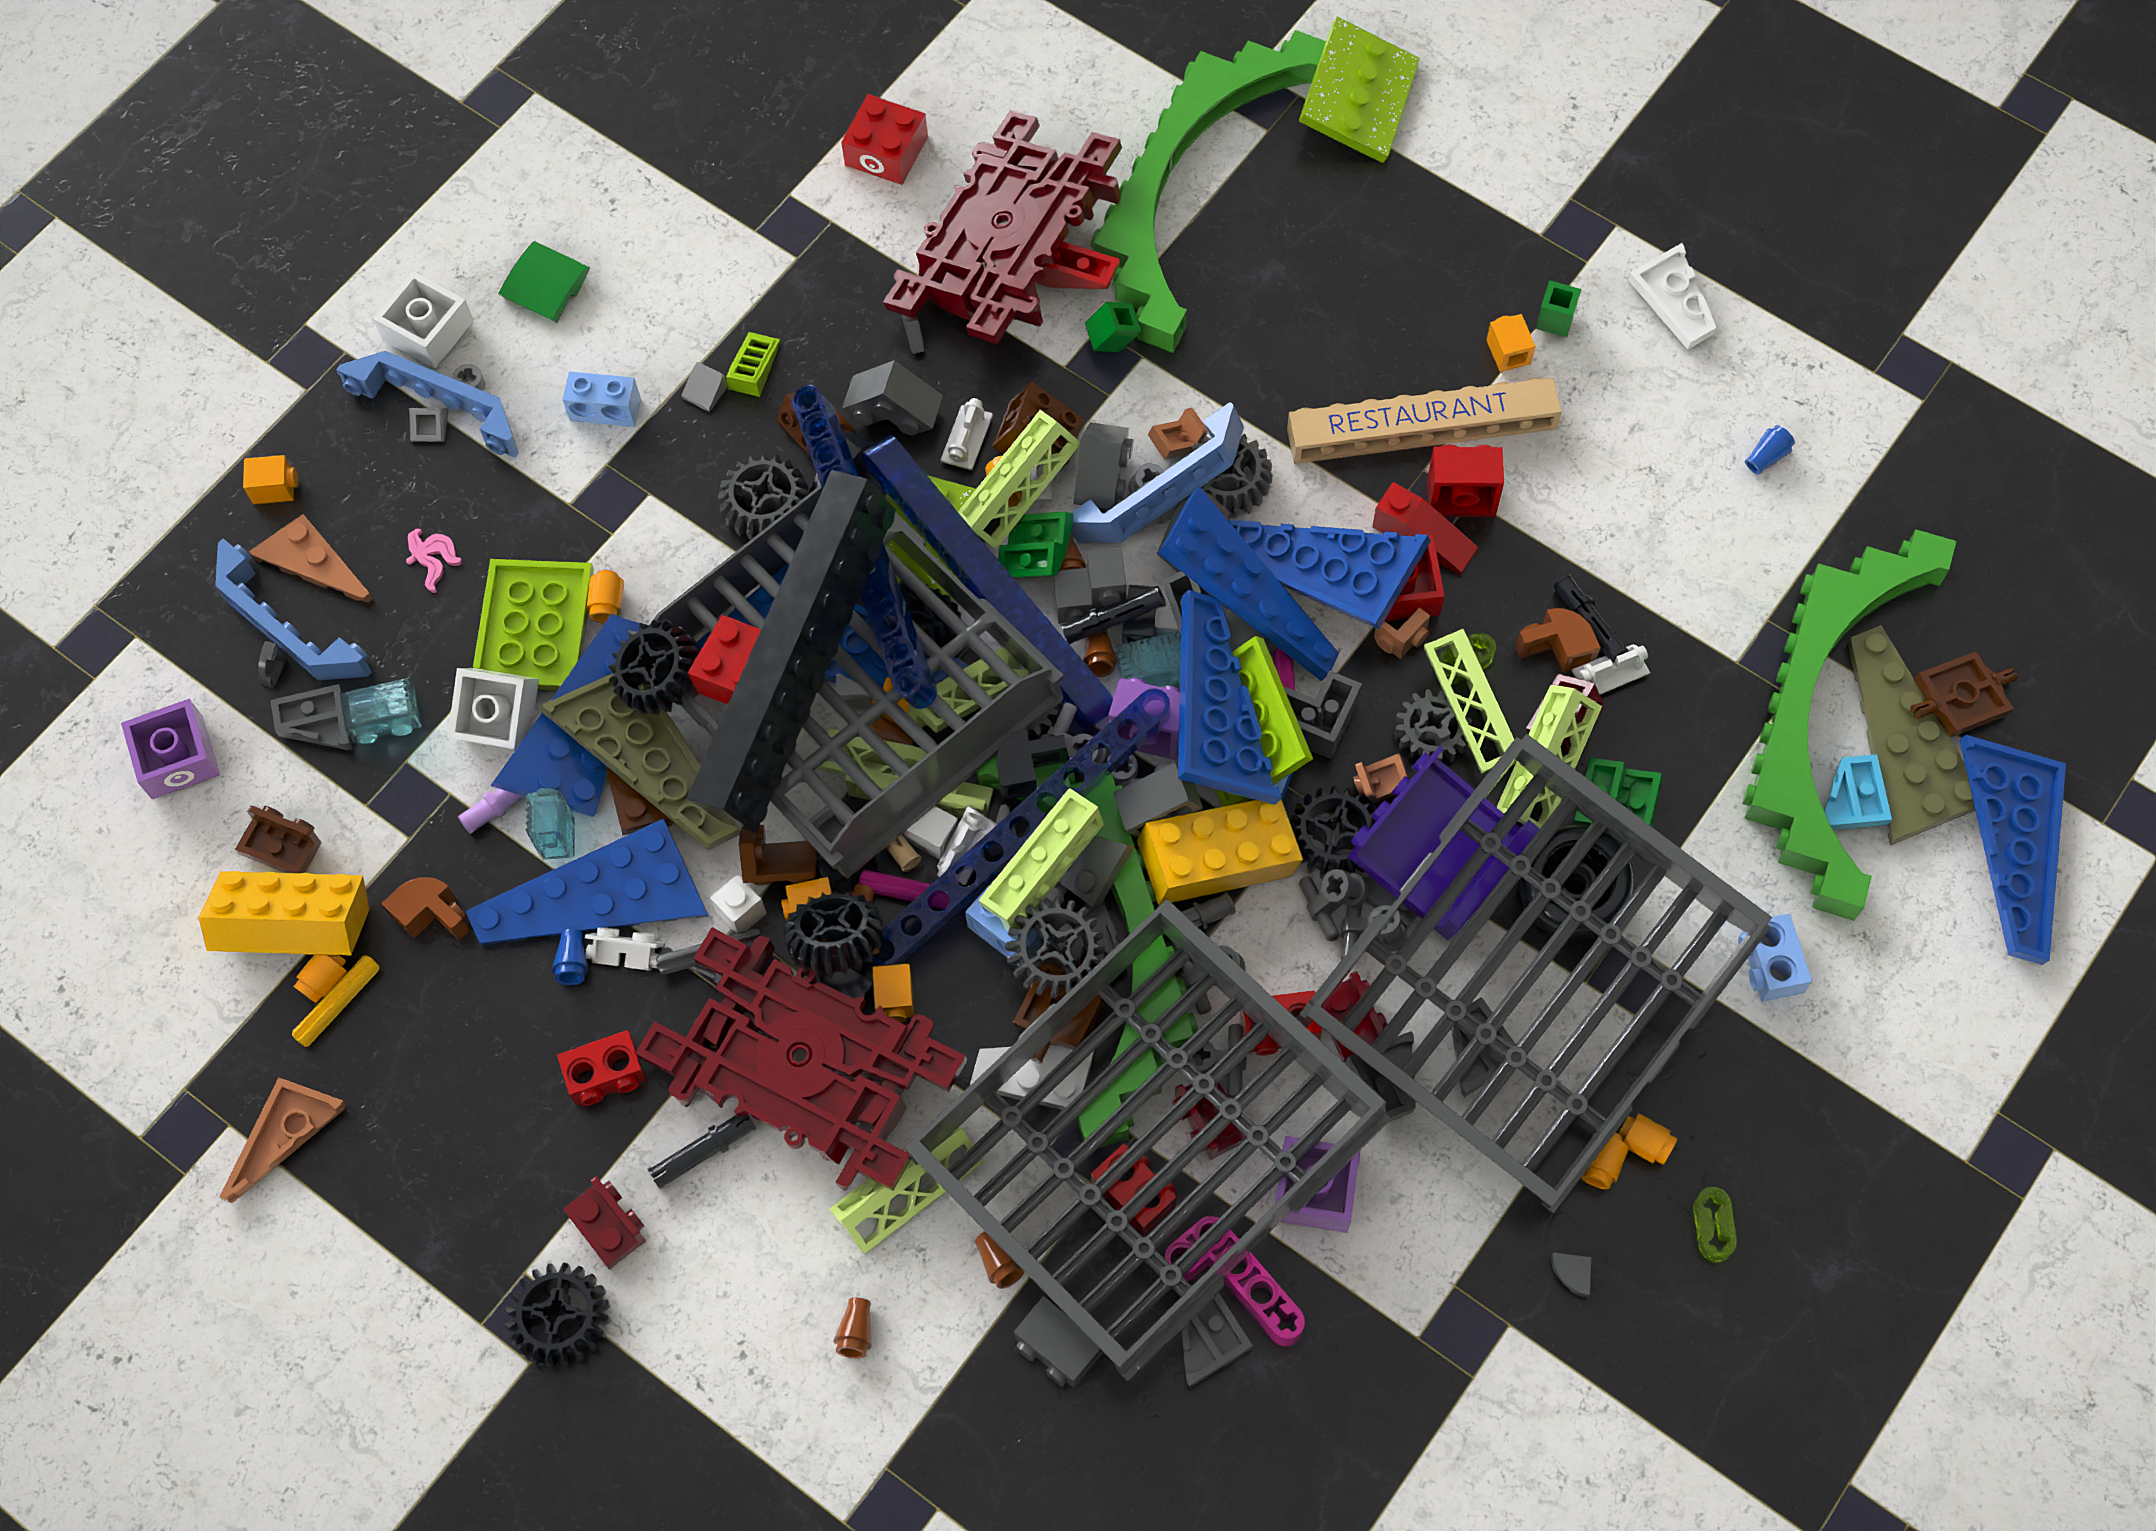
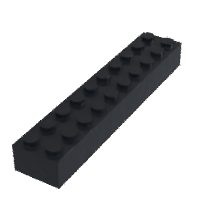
(793, 652)

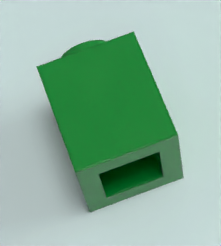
(1558, 308)
(1112, 327)

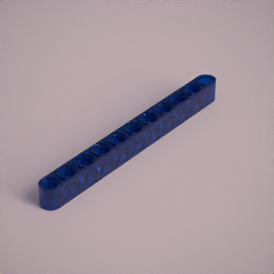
(831, 452)
(983, 572)
(1026, 811)

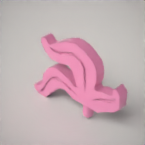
(431, 546)

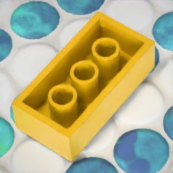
(1218, 850)
(284, 913)

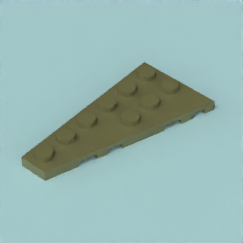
(641, 751)
(1916, 757)

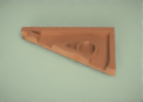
(304, 552)
(284, 1125)

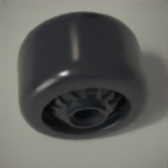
(1585, 873)

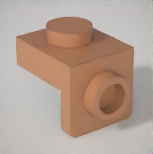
(1178, 437)
(1411, 633)
(1380, 778)

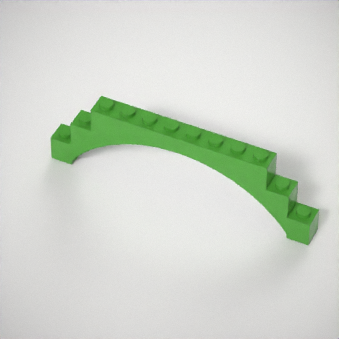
(1207, 94)
(1784, 784)
(1135, 904)

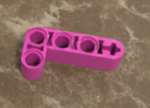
(1243, 1284)

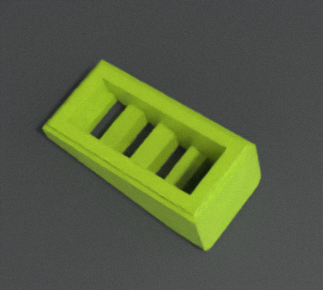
(753, 384)

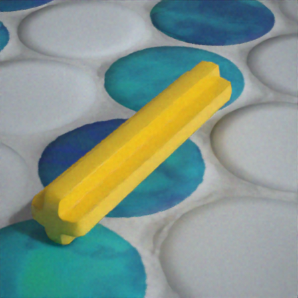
(335, 1000)

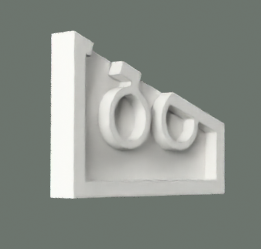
(1672, 293)
(1032, 1073)

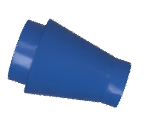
(1772, 447)
(570, 960)

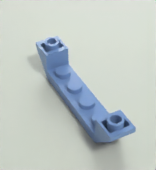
(369, 373)
(1166, 489)
(336, 662)

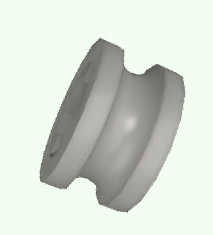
(470, 370)
(1121, 777)

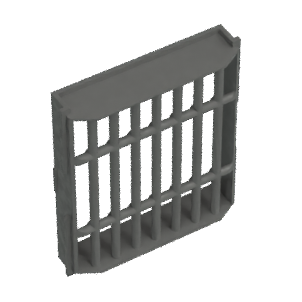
(945, 764)
(1635, 838)
(1271, 1020)

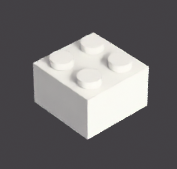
(423, 319)
(492, 707)

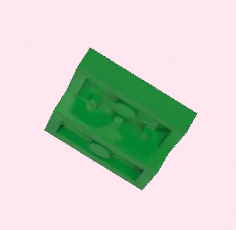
(544, 281)
(1037, 545)
(1631, 788)

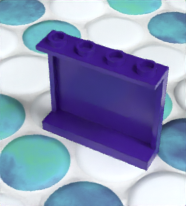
(1411, 830)

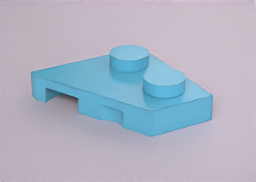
(1858, 795)

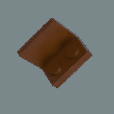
(1025, 407)
(775, 861)

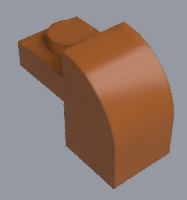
(1564, 633)
(421, 902)

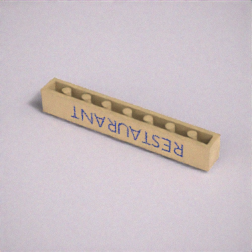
(1423, 420)

